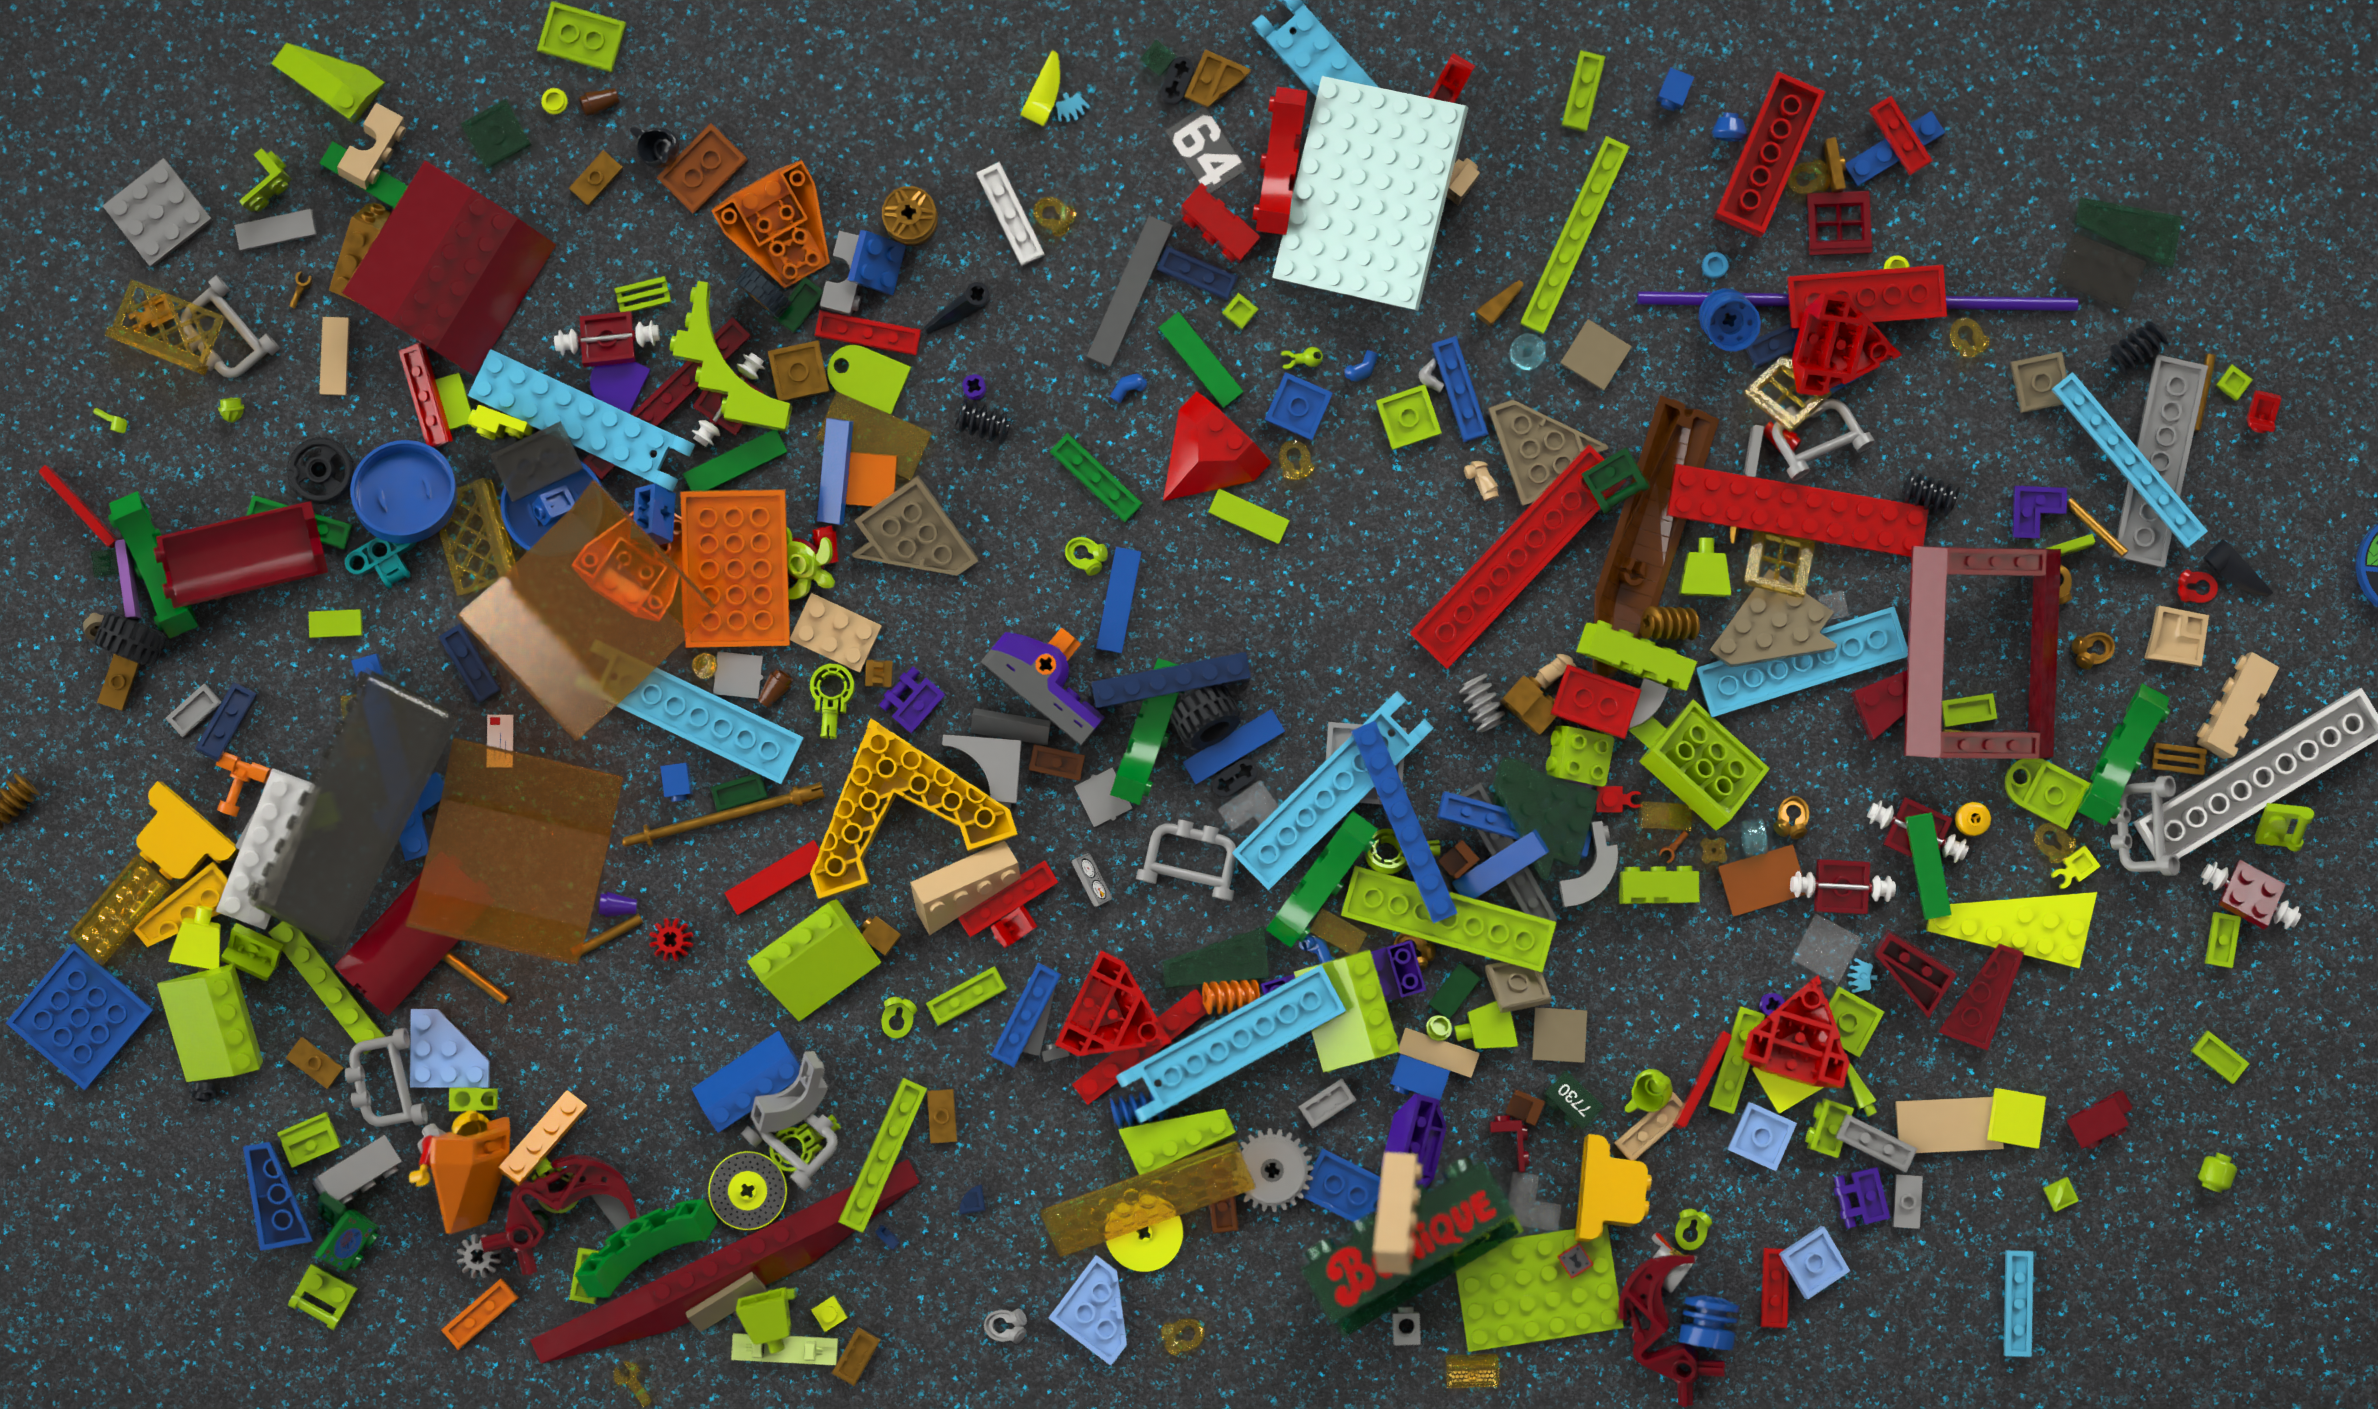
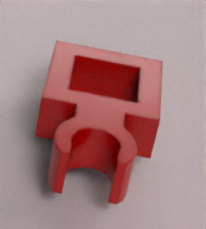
(1612, 799)

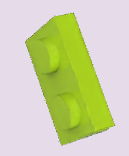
(252, 952)
(1828, 1120)

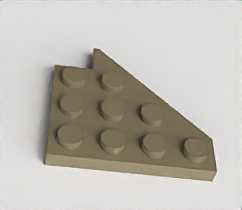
(1536, 447)
(913, 533)
(1774, 628)

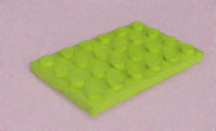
(1527, 1296)

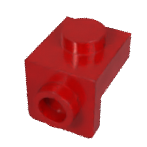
(2263, 411)
(1013, 927)

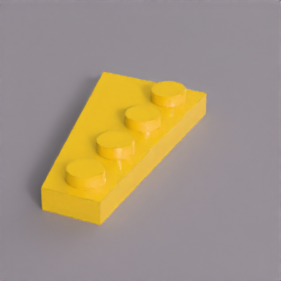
(167, 917)

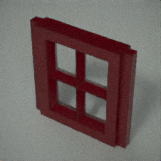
(1837, 200)

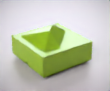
(2060, 1194)

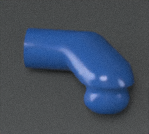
(1362, 370)
(1128, 383)
(1318, 946)

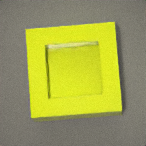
(829, 1313)

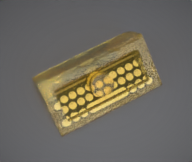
(1472, 1371)

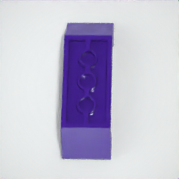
(1395, 967)

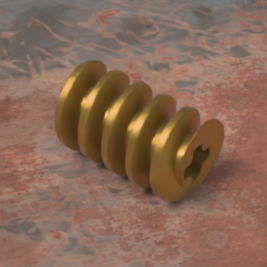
(1669, 622)
(15, 797)

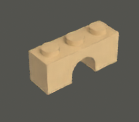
(362, 166)

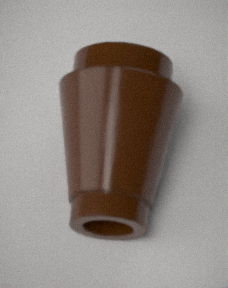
(598, 101)
(775, 687)

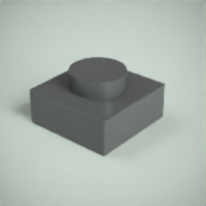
(1054, 1052)

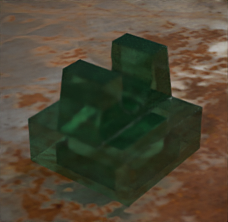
(105, 563)

